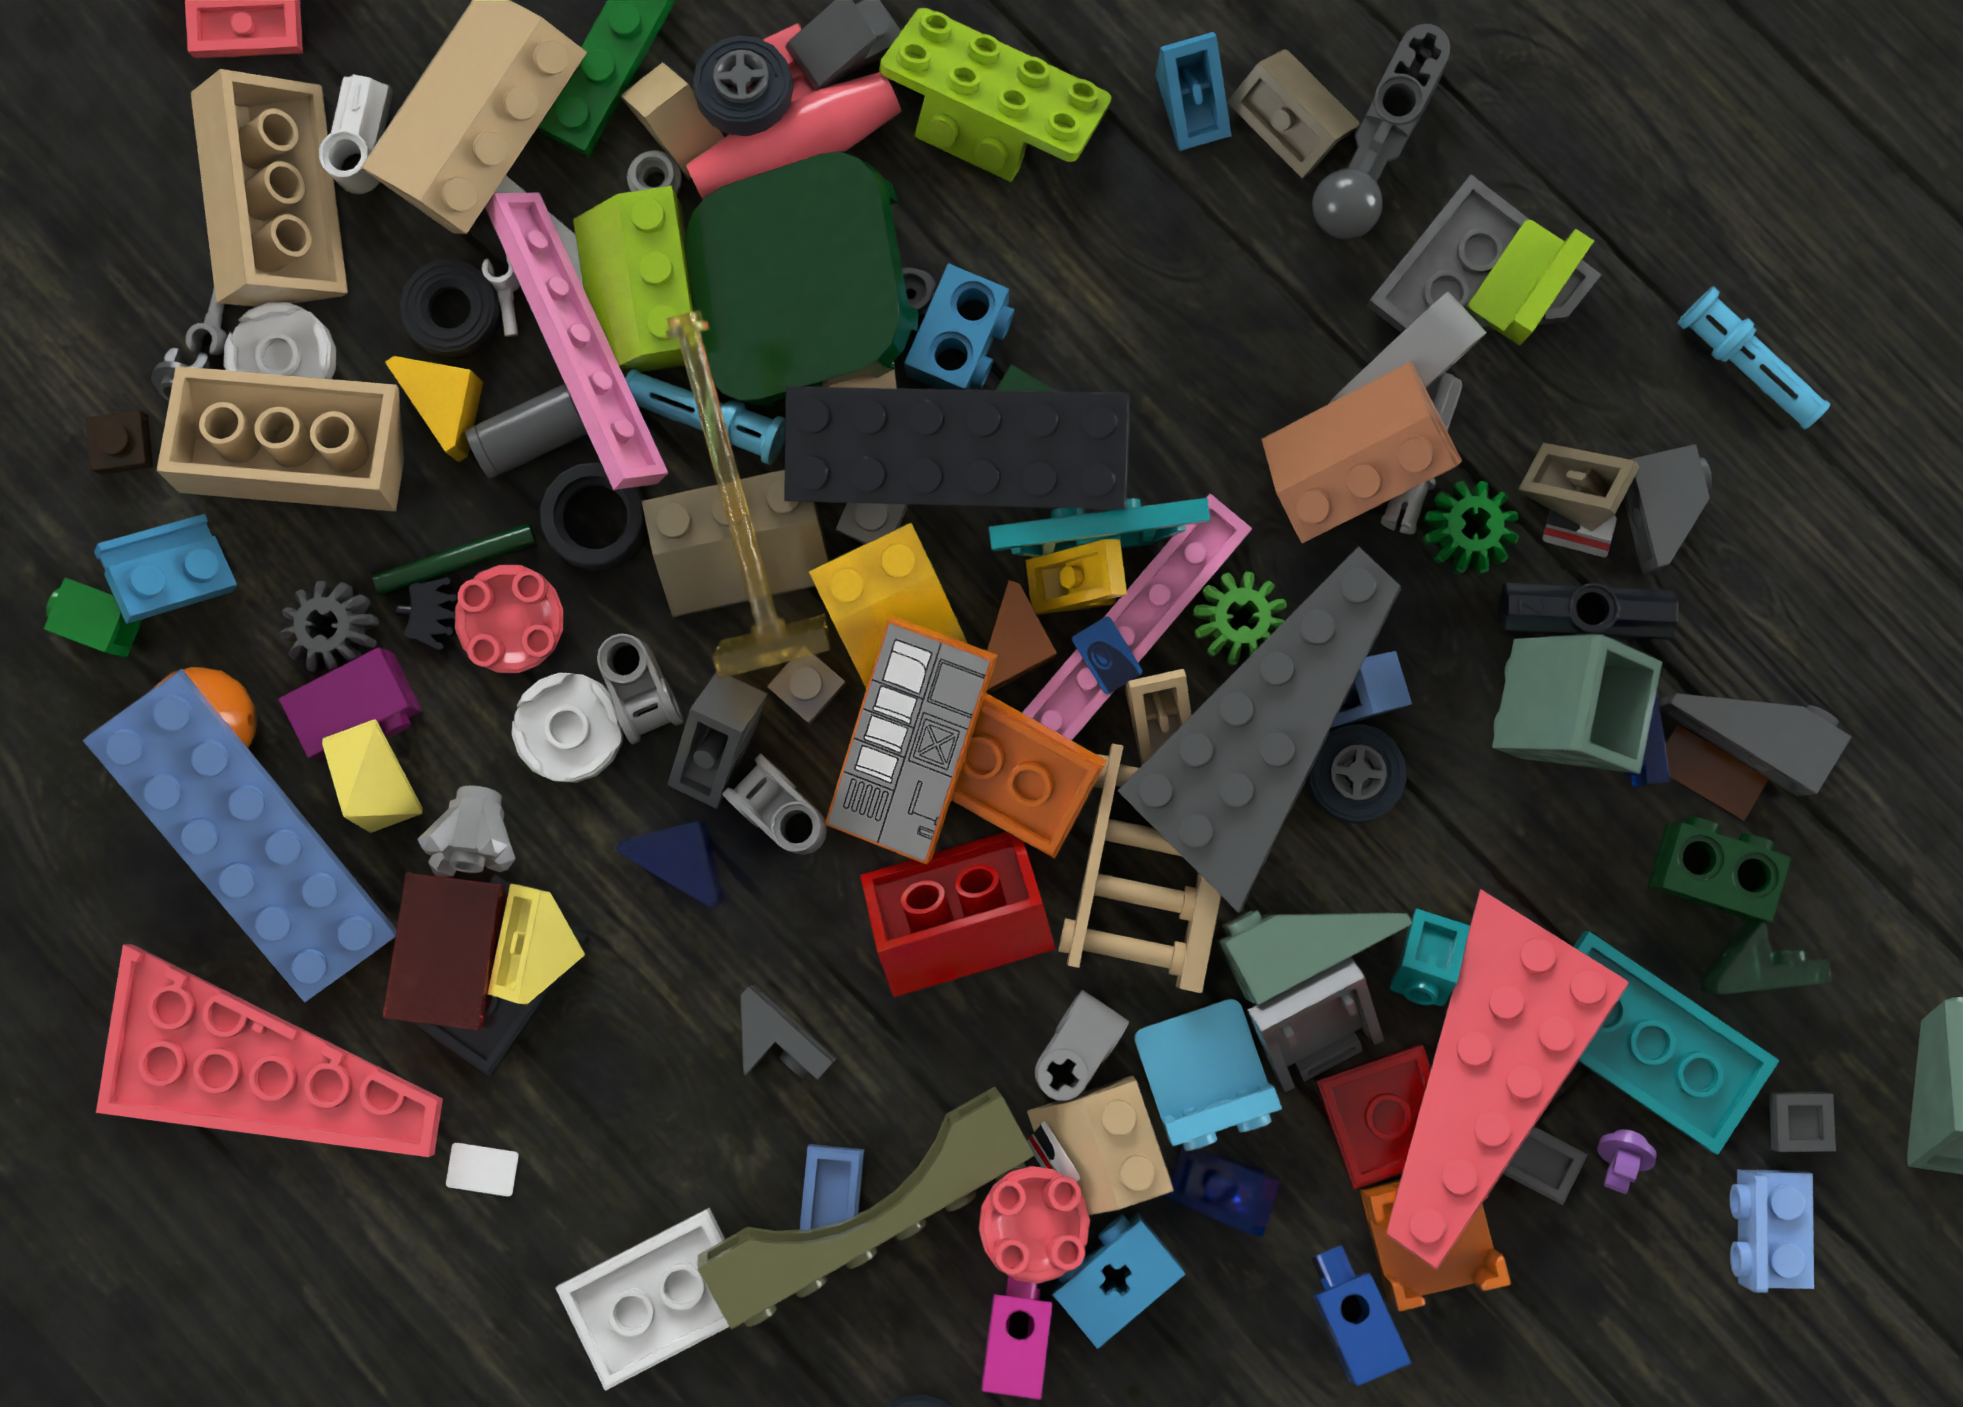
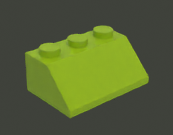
(636, 274)

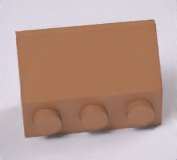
(1358, 452)

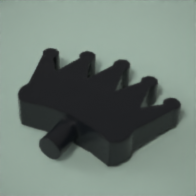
(426, 612)

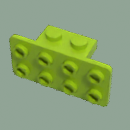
(989, 97)

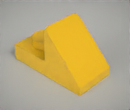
(1077, 577)

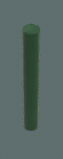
(454, 559)

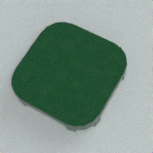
(799, 278)

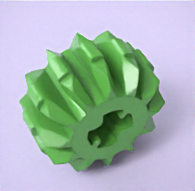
(1236, 599)

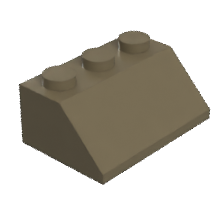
(698, 552)

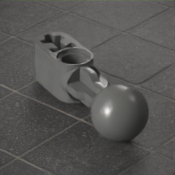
(1350, 199)

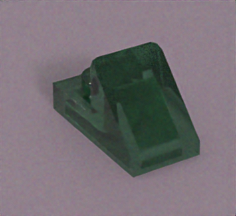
(1748, 966)

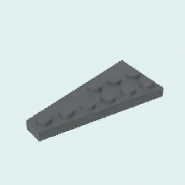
(1247, 751)

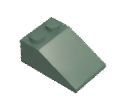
(1286, 949)

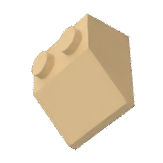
(1108, 1144)

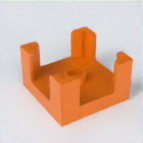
(1408, 1277)

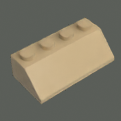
(473, 111)
(266, 190)
(283, 438)

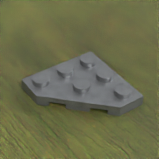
(1458, 256)

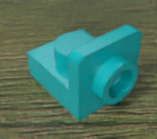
(1430, 958)

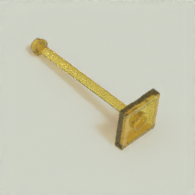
(770, 637)

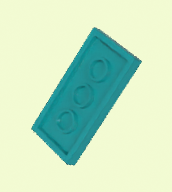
(1674, 1054)

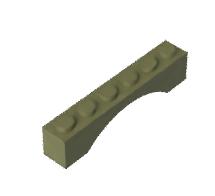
(766, 1266)

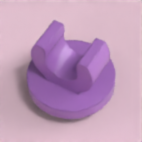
(1627, 1155)

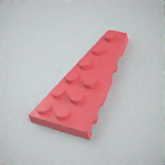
(1504, 1050)
(221, 1063)

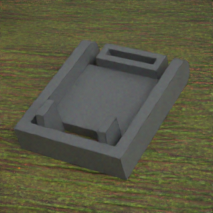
(1316, 1023)

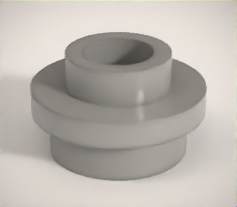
(650, 163)

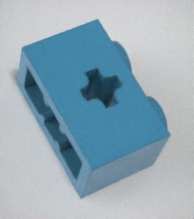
(1108, 1308)

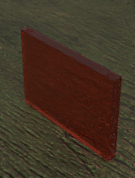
(443, 951)

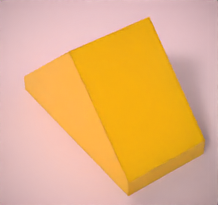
(443, 397)

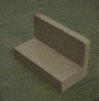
(1292, 111)

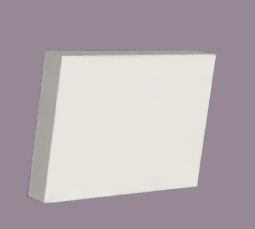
(645, 1301)

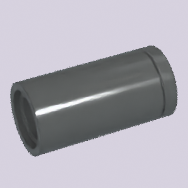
(526, 432)

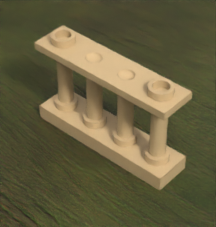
(1196, 904)

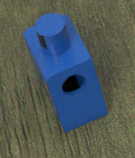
(1369, 1343)

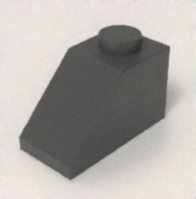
(1666, 503)
(716, 738)

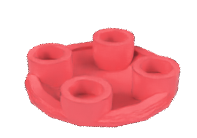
(508, 618)
(1034, 1224)

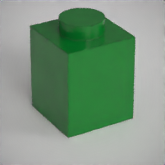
(90, 618)

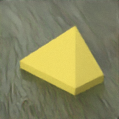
(369, 778)
(532, 946)

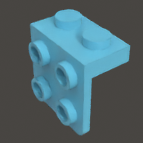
(1206, 1074)

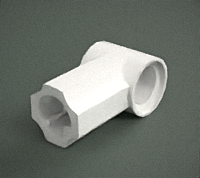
(356, 130)

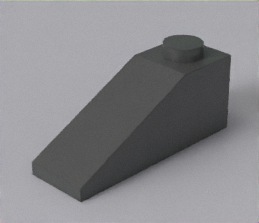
(1778, 740)

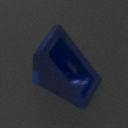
(681, 858)

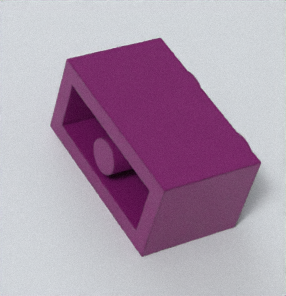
(350, 696)

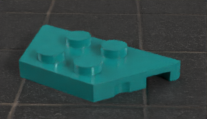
(1072, 527)

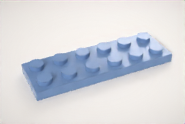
(241, 835)

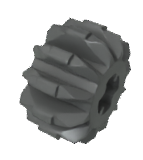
(309, 622)

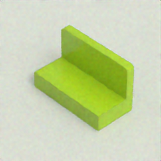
(1527, 280)

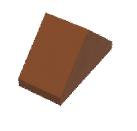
(1017, 639)

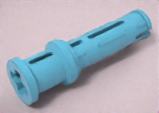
(1804, 406)
(736, 417)

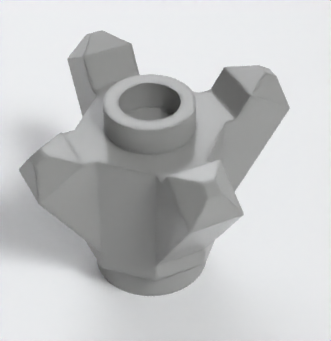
(469, 835)

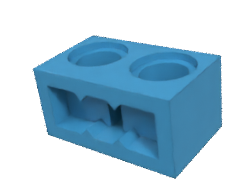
(946, 329)

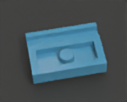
(165, 568)

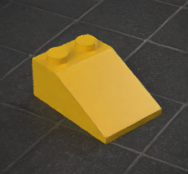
(881, 582)

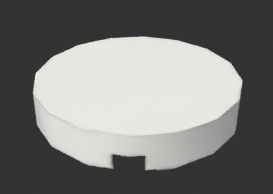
(281, 341)
(567, 728)

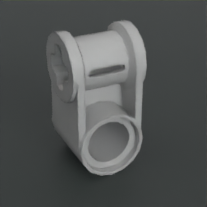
(638, 690)
(770, 801)
(1086, 1038)

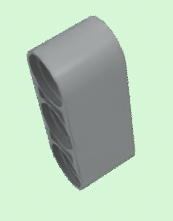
(1430, 342)

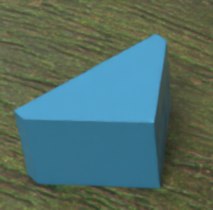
(1193, 91)

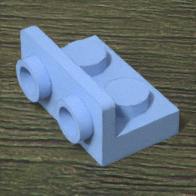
(1773, 1229)

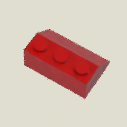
(956, 914)

